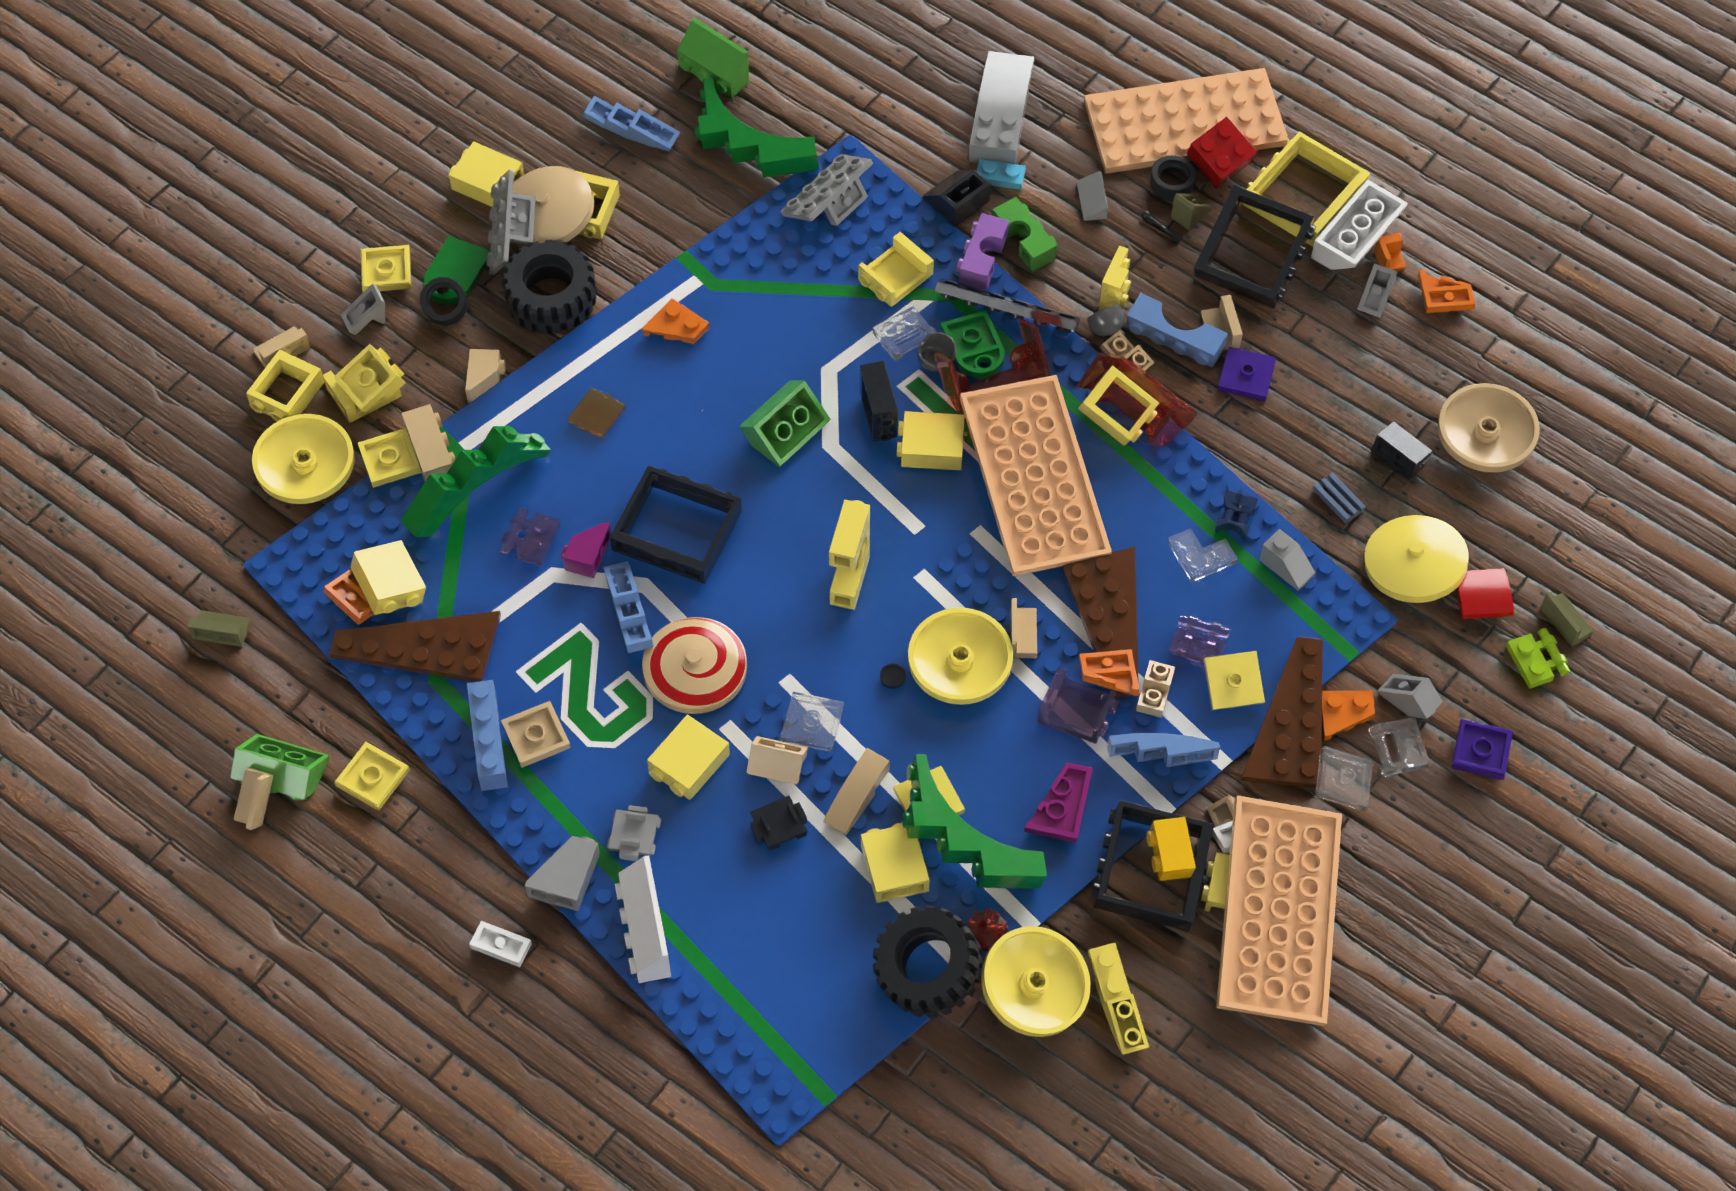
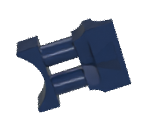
(1237, 505)

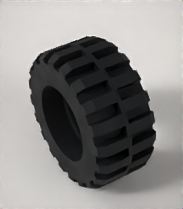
(546, 262)
(904, 937)

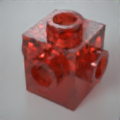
(987, 927)

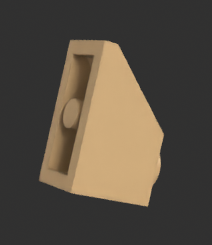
(483, 372)

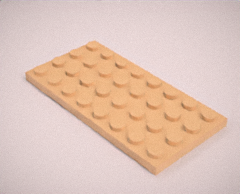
(1163, 119)
(1034, 475)
(1279, 911)

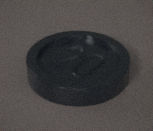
(892, 676)

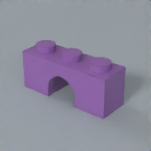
(988, 235)

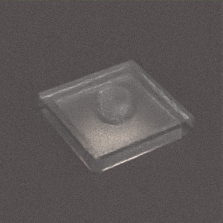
(812, 721)
(1344, 778)

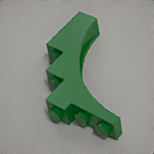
(772, 153)
(471, 469)
(958, 842)

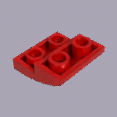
(1485, 594)

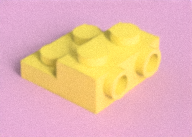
(1116, 282)
(370, 377)

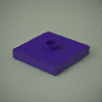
(1247, 373)
(1482, 749)

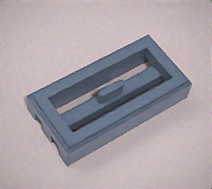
(1342, 496)

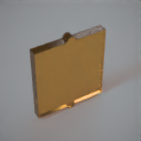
(596, 412)

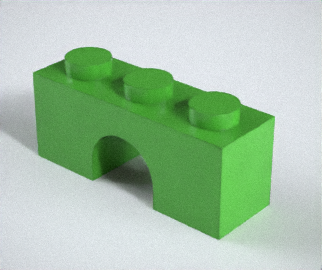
(1038, 247)

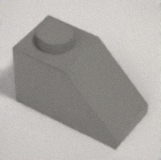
(1287, 559)
(1411, 695)

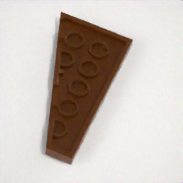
(1107, 601)
(1292, 728)

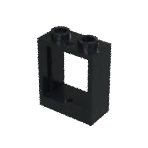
(878, 401)

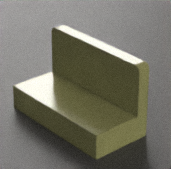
(1565, 618)
(219, 628)

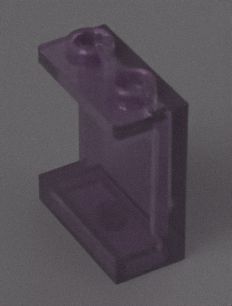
(1077, 708)

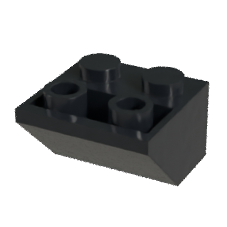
(959, 195)

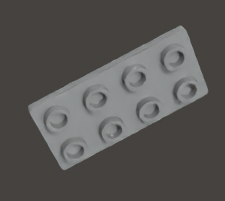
(834, 191)
(511, 221)

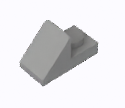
(1377, 290)
(364, 309)

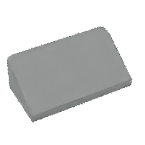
(1092, 197)

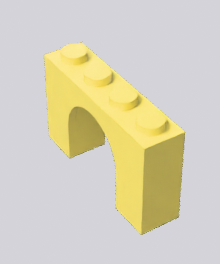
(850, 553)

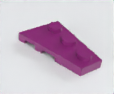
(1063, 807)

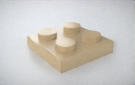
(535, 734)

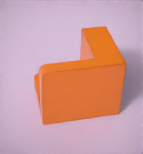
(1388, 252)

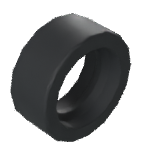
(1176, 164)
(438, 283)

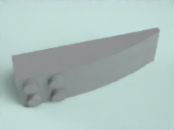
(1001, 108)

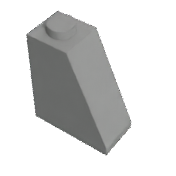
(565, 874)

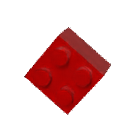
(1221, 152)

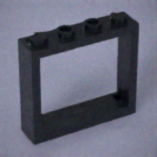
(1250, 290)
(663, 557)
(1146, 815)

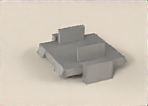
(633, 833)

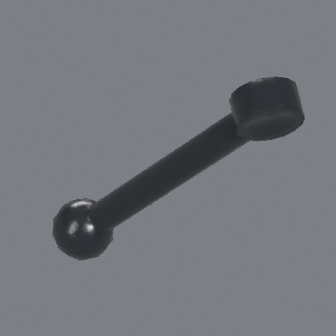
(1176, 238)

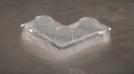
(1200, 561)

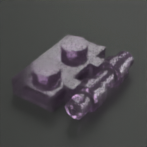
(537, 539)
(1195, 645)

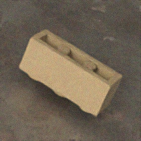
(428, 441)

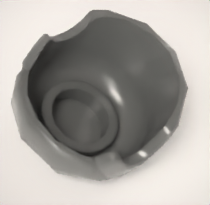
(1107, 321)
(932, 344)

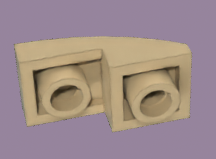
(1120, 346)
(1155, 689)

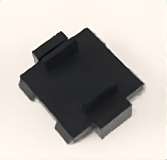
(778, 822)

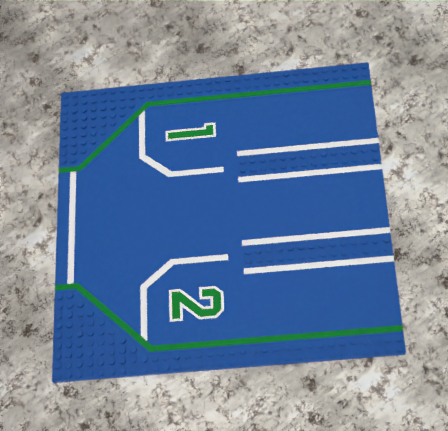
(780, 942)

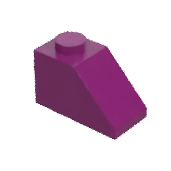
(586, 550)

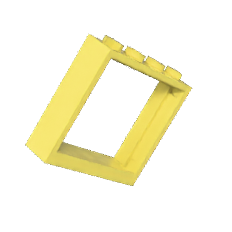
(1321, 156)

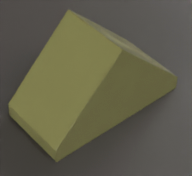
(1189, 209)

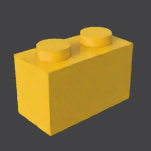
(1171, 849)

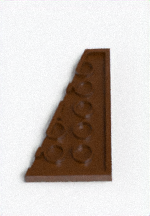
(439, 647)

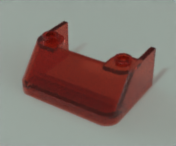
(1027, 363)
(1172, 413)

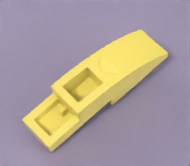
(1117, 1000)

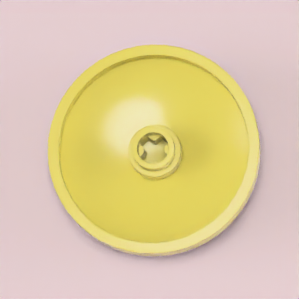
(303, 458)
(1416, 559)
(960, 656)
(1035, 981)

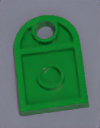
(459, 262)
(975, 344)

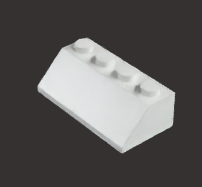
(1357, 227)
(644, 922)

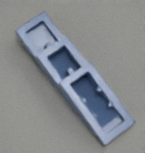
(631, 125)
(628, 607)
(1171, 747)

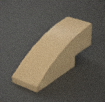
(857, 791)

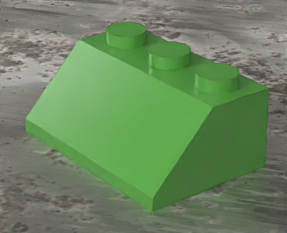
(715, 57)
(785, 422)
(293, 766)

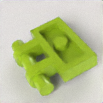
(1531, 662)

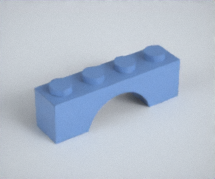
(1201, 344)
(487, 735)

